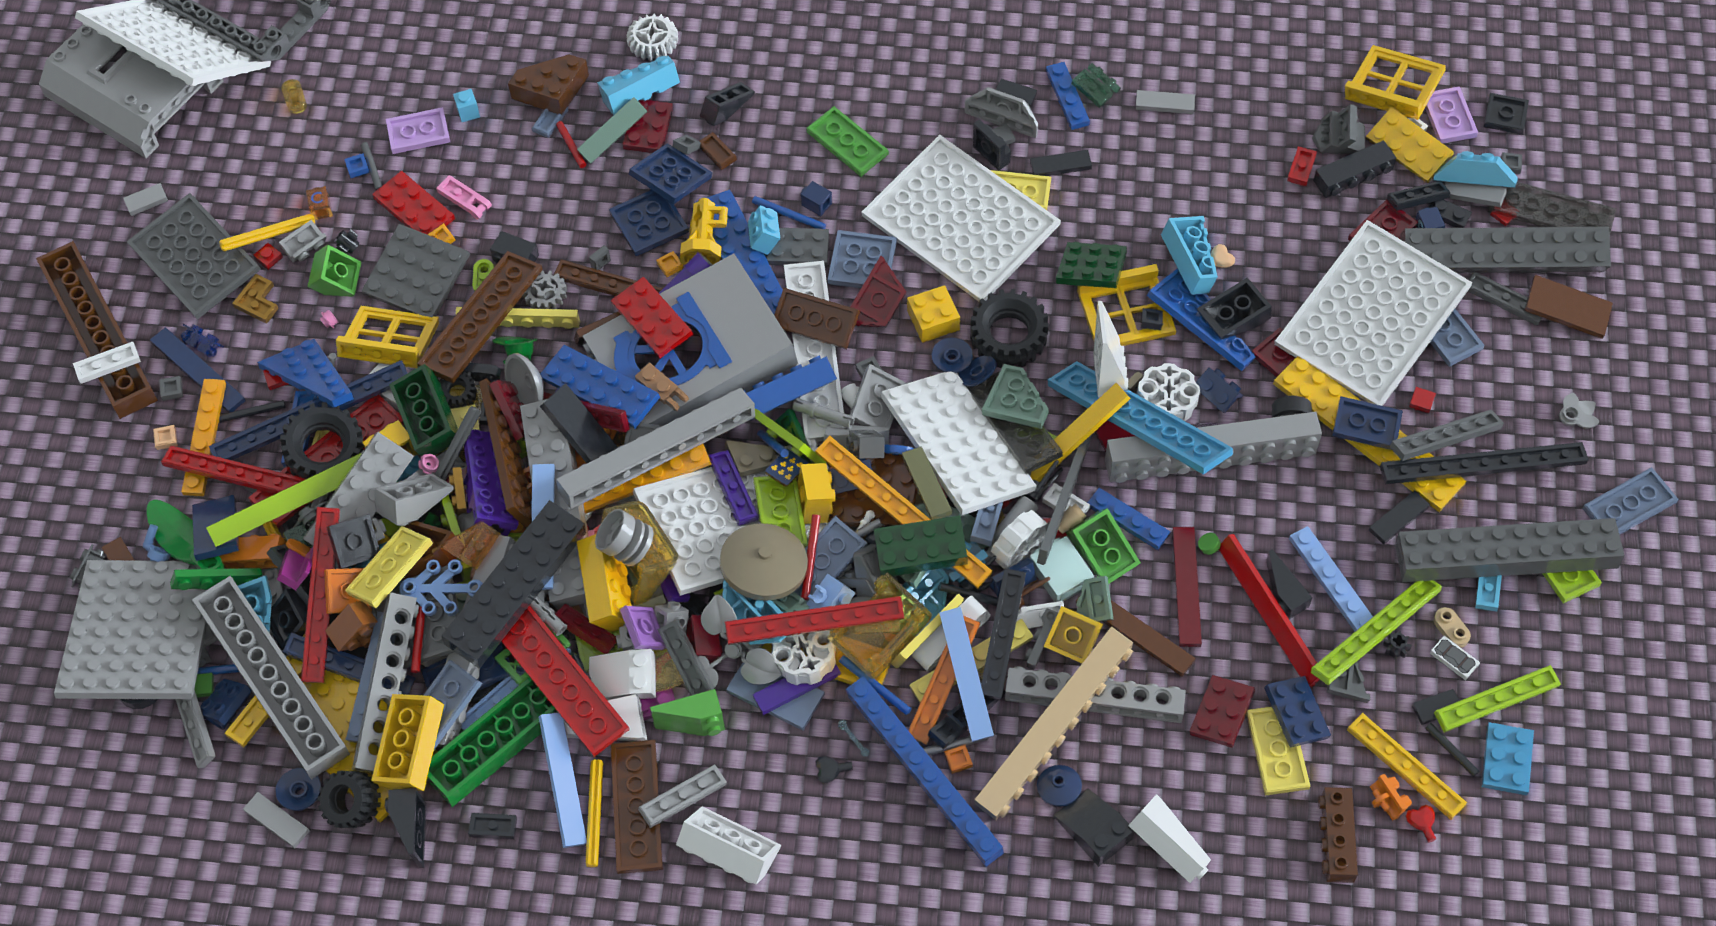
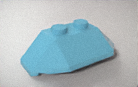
(1477, 169)
(928, 593)
(749, 608)

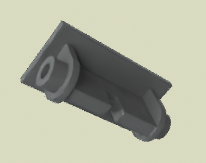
(77, 574)

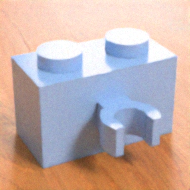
(830, 593)

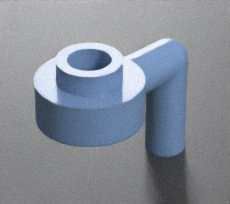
(154, 553)

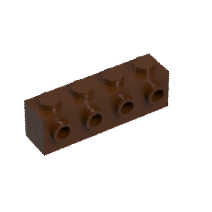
(1339, 835)

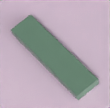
(612, 130)

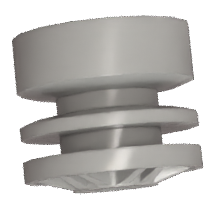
(624, 537)

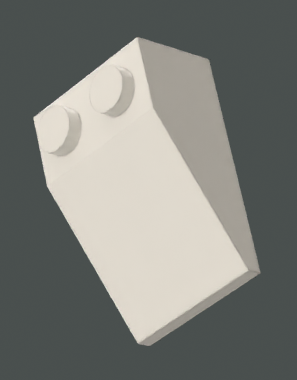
(624, 673)

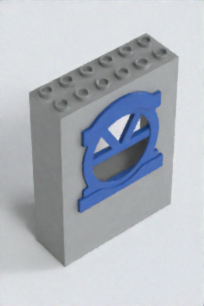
(737, 331)

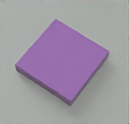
(642, 627)

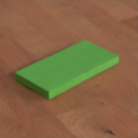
(847, 141)

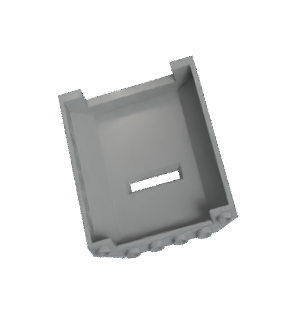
(126, 100)

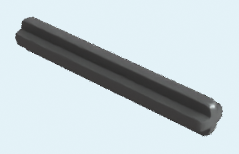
(458, 442)

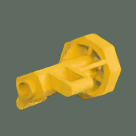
(701, 232)

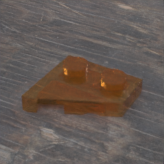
(472, 544)

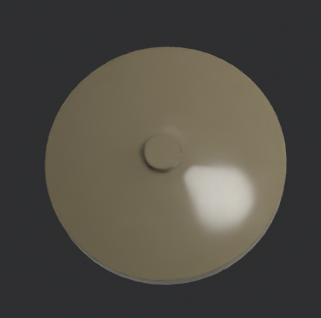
(763, 561)

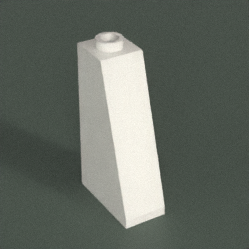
(631, 712)
(1170, 839)

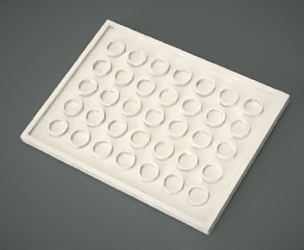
(170, 41)
(961, 218)
(1373, 313)
(696, 523)

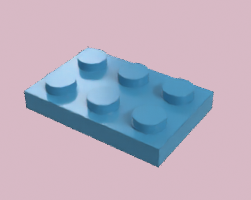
(1507, 758)

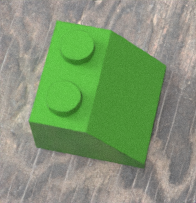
(334, 272)

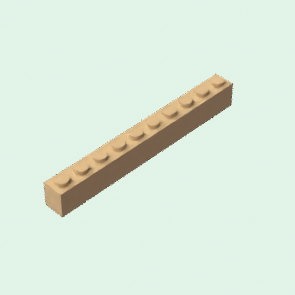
(1053, 724)

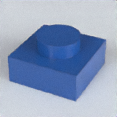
(356, 165)

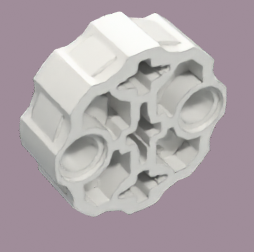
(1178, 384)
(1019, 539)
(810, 643)

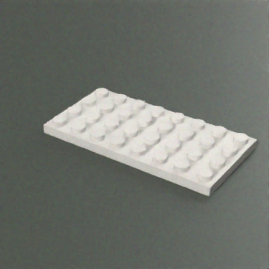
(958, 442)

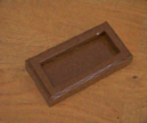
(717, 151)

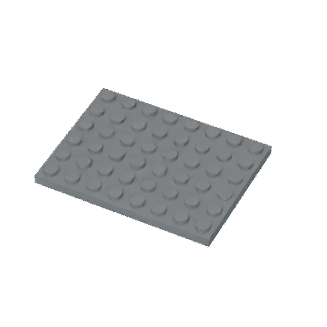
(132, 634)

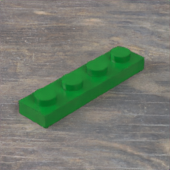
(207, 578)

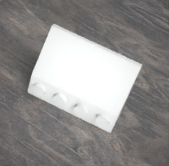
(1108, 354)

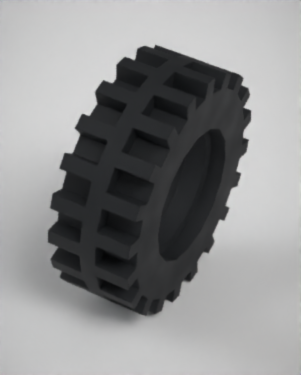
(1009, 306)
(315, 420)

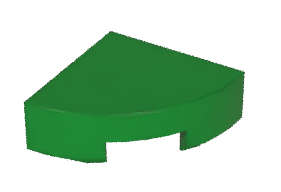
(433, 520)

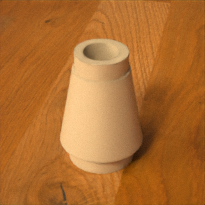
(1072, 517)

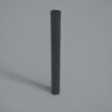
(252, 411)

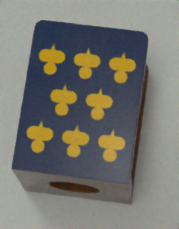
(785, 469)

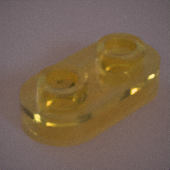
(294, 96)

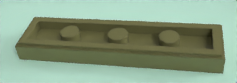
(926, 483)

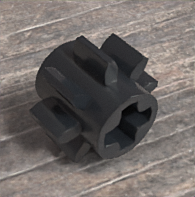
(346, 241)
(1401, 641)

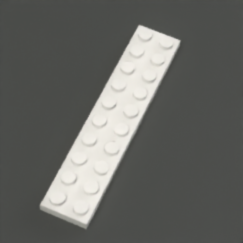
(811, 280)

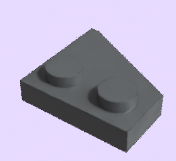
(1350, 685)

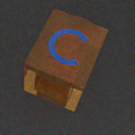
(319, 203)

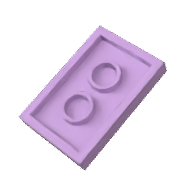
(1450, 116)
(417, 130)

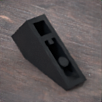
(725, 103)
(1286, 588)

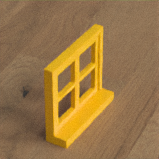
(1384, 100)
(1129, 280)
(385, 352)

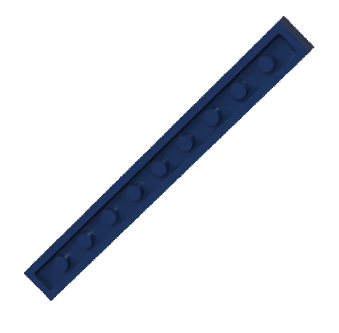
(272, 429)

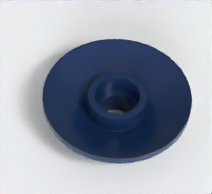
(952, 348)
(978, 371)
(293, 781)
(1059, 794)

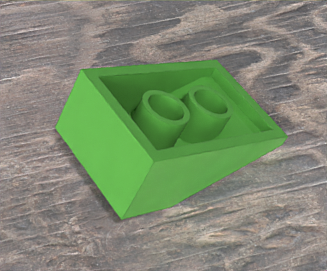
(1103, 545)
(690, 715)

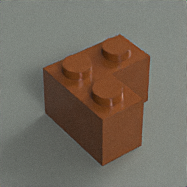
(352, 627)

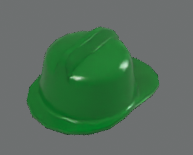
(516, 345)

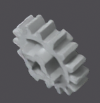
(545, 291)

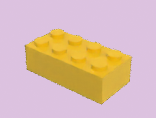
(604, 585)
(407, 742)

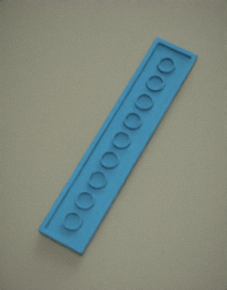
(1146, 421)

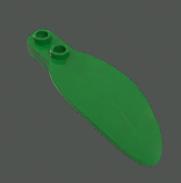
(176, 534)

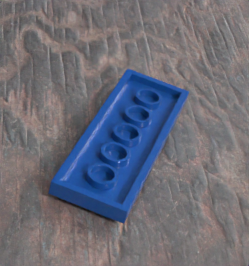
(599, 384)

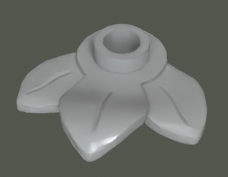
(1579, 411)

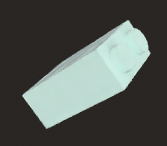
(1064, 568)

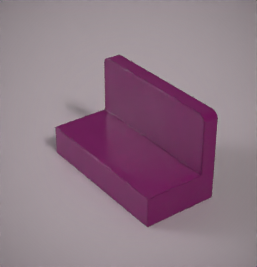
(295, 568)

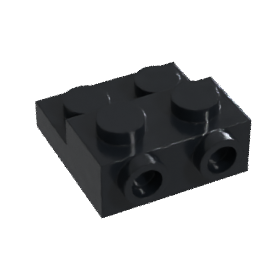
(990, 145)

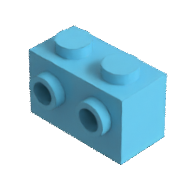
(763, 229)

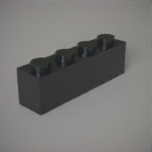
(1354, 169)

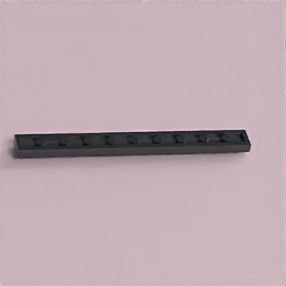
(1483, 463)

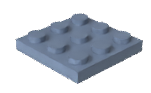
(856, 256)

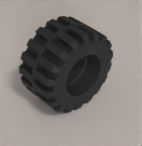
(333, 799)

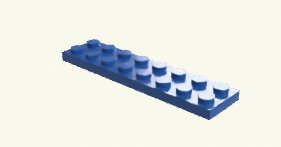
(736, 240)

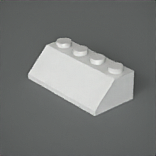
(728, 845)

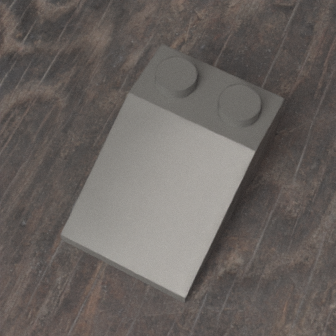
(410, 498)

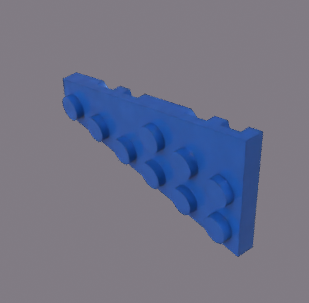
(1177, 300)
(311, 370)

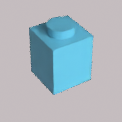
(466, 105)

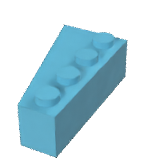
(638, 83)
(1191, 252)

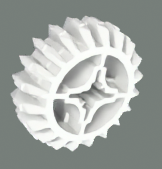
(652, 37)

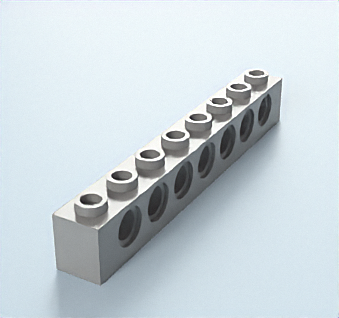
(394, 605)
(1105, 702)

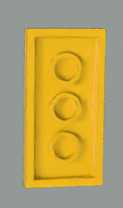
(1410, 144)

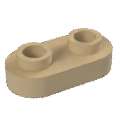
(1451, 626)

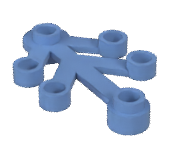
(437, 587)

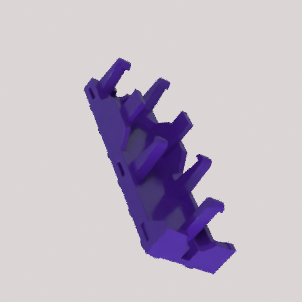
(484, 484)

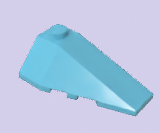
(259, 597)

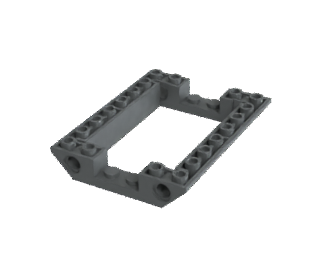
(274, 42)

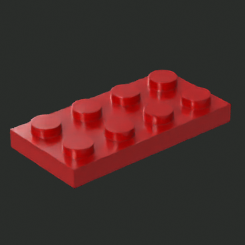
(412, 204)
(651, 317)

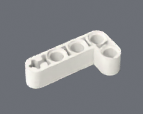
(931, 649)

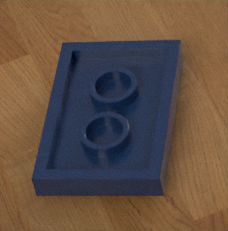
(1366, 422)
(1297, 711)

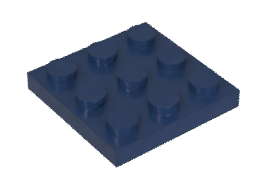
(670, 173)
(648, 221)

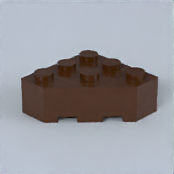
(550, 83)
(435, 552)

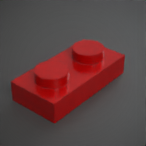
(1302, 166)

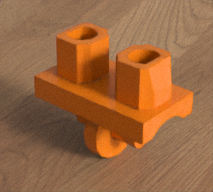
(1387, 797)

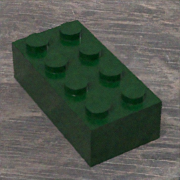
(424, 410)
(921, 546)

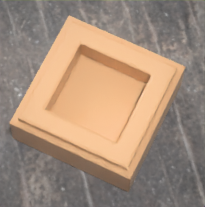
(165, 437)

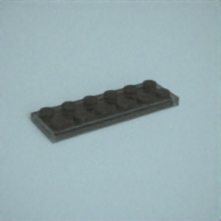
(1552, 209)
(1027, 444)

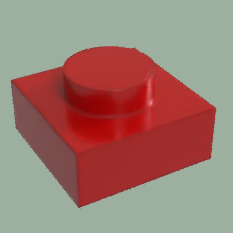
(268, 256)

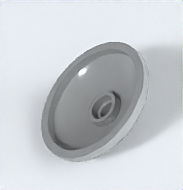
(525, 377)

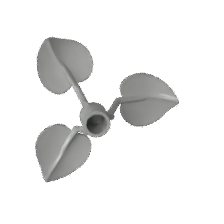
(759, 663)

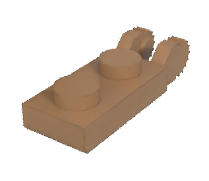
(657, 381)

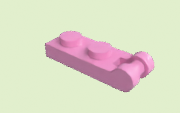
(463, 196)

